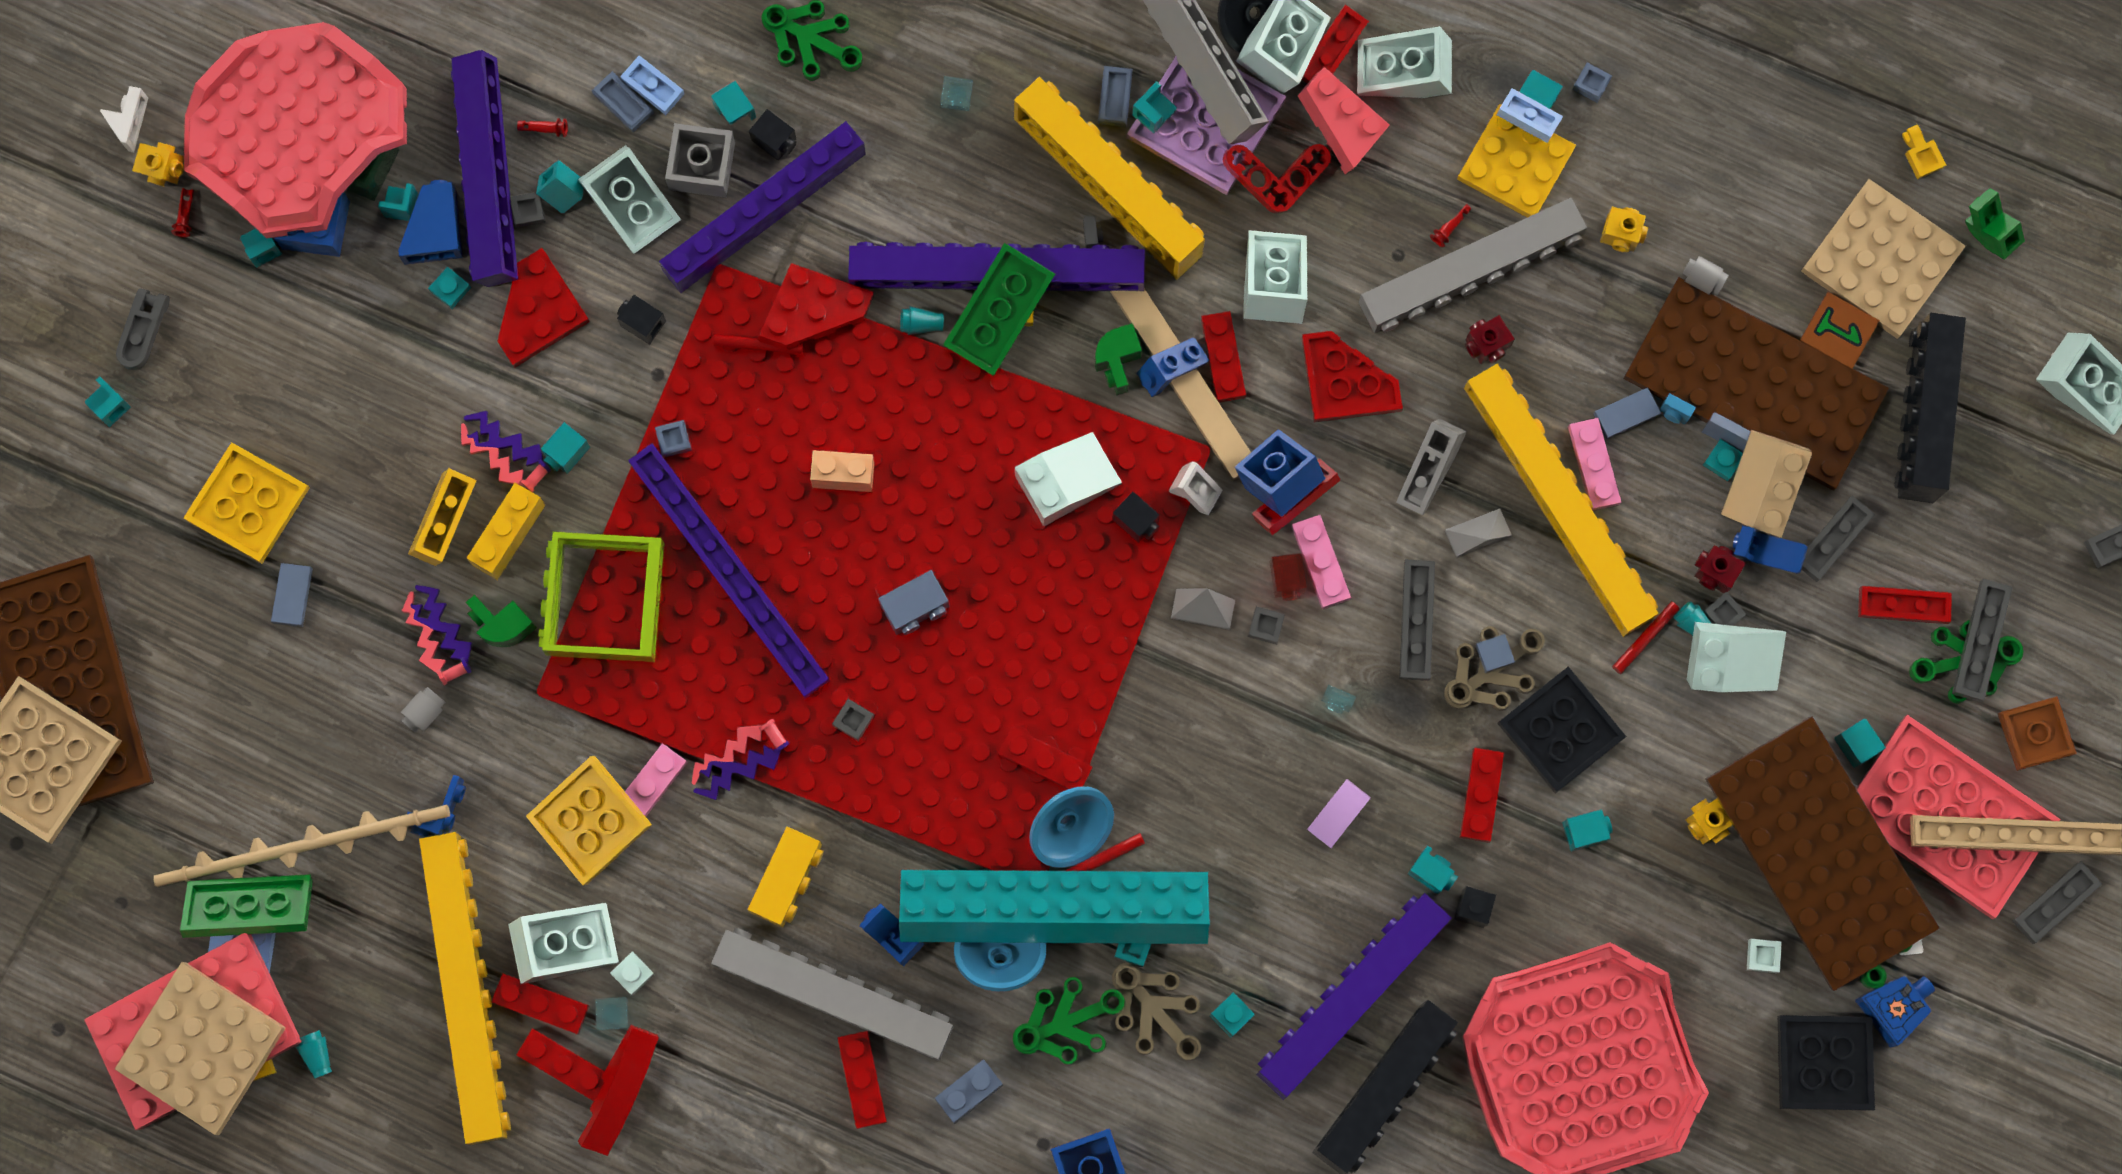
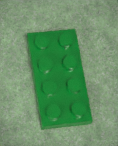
(999, 309)
(246, 906)

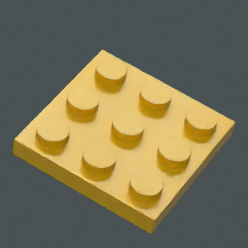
(1515, 165)
(246, 503)
(588, 820)

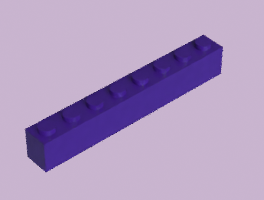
(484, 169)
(762, 207)
(1353, 996)

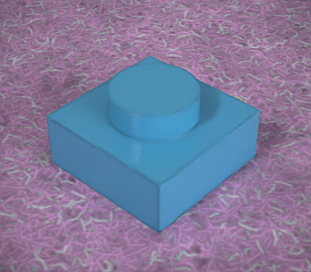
(1676, 409)

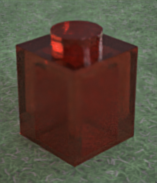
(1288, 576)

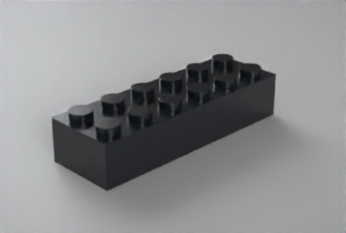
(1930, 408)
(1385, 1087)

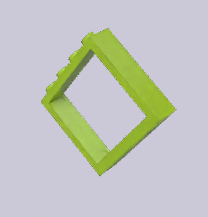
(553, 581)

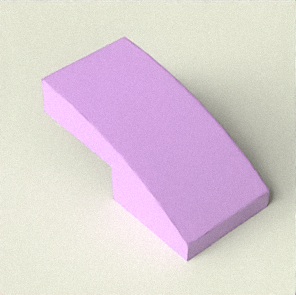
(1338, 813)

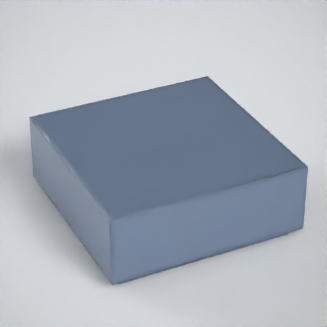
(1592, 82)
(673, 438)
(1495, 653)

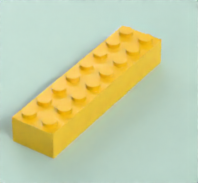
(1109, 177)

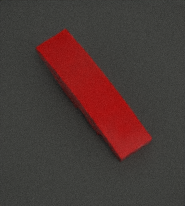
(620, 1089)

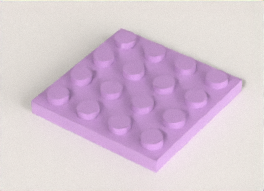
(1192, 136)

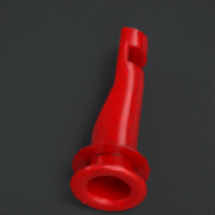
(545, 126)
(181, 226)
(1443, 233)

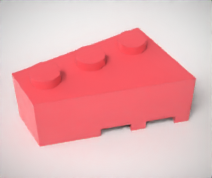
(1342, 118)

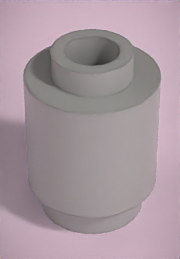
(1705, 275)
(422, 710)

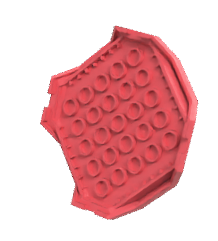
(291, 124)
(1583, 1064)

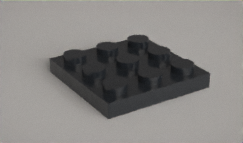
(1561, 729)
(1826, 1063)

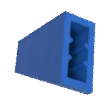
(433, 226)

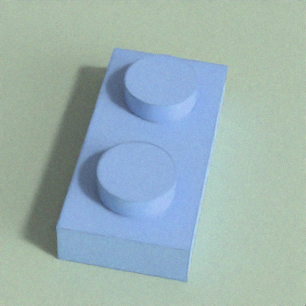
(652, 85)
(1529, 115)

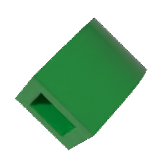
(1992, 226)
(1115, 349)
(503, 629)

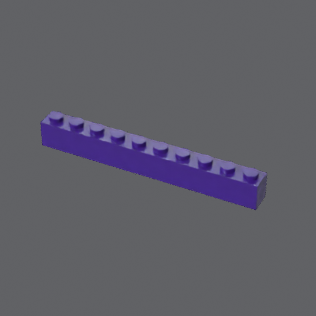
(965, 267)

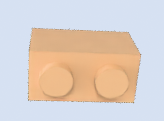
(842, 471)

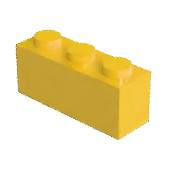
(442, 517)
(506, 531)
(786, 877)

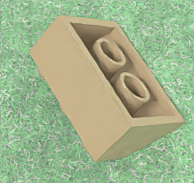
(1766, 483)

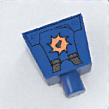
(1897, 1007)

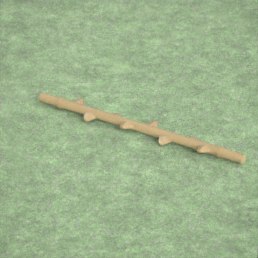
(313, 840)

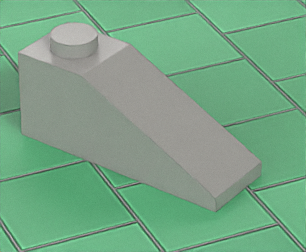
(1431, 465)

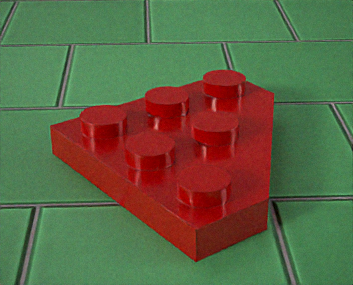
(812, 307)
(538, 310)
(1345, 380)

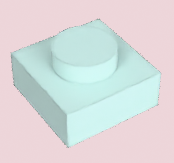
(1764, 955)
(632, 973)

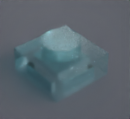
(956, 93)
(1338, 700)
(611, 1013)

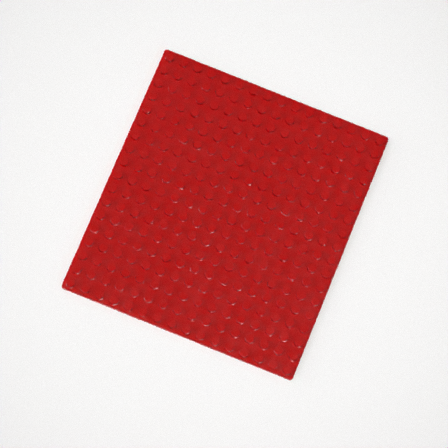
(1033, 611)

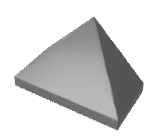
(1478, 533)
(1203, 607)

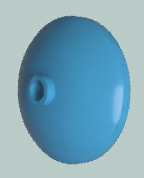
(1071, 827)
(979, 966)

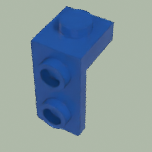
(1170, 364)
(1769, 550)
(454, 795)
(884, 928)

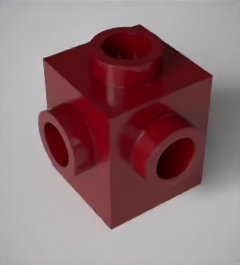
(1488, 340)
(1718, 568)

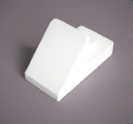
(128, 123)
(1196, 487)

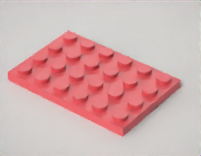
(1933, 778)
(234, 966)

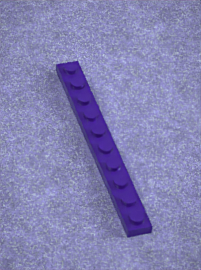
(728, 570)

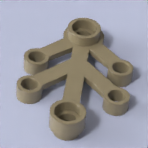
(1494, 677)
(1153, 1007)

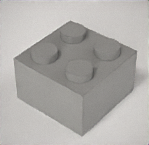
(700, 160)

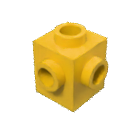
(159, 163)
(1624, 229)
(1700, 825)

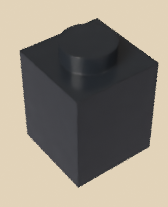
(773, 135)
(640, 319)
(1136, 518)
(1475, 907)

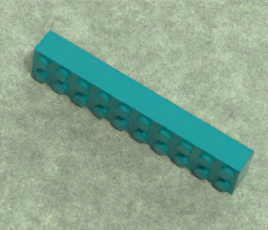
(1054, 907)

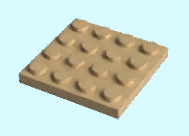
(1883, 258)
(46, 759)
(200, 1048)

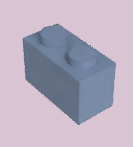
(914, 603)
(968, 1091)

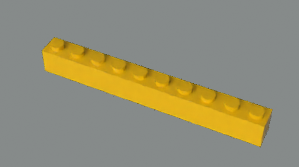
(1561, 500)
(463, 988)

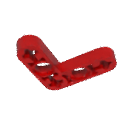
(1283, 184)

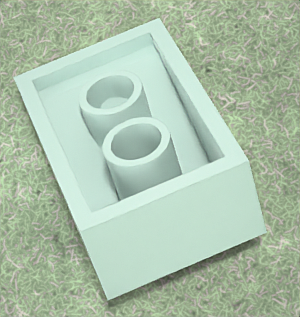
(1284, 43)
(1406, 64)
(629, 199)
(1275, 277)
(2086, 380)
(1066, 477)
(1735, 658)
(562, 942)

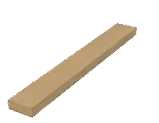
(1189, 387)
(2016, 835)

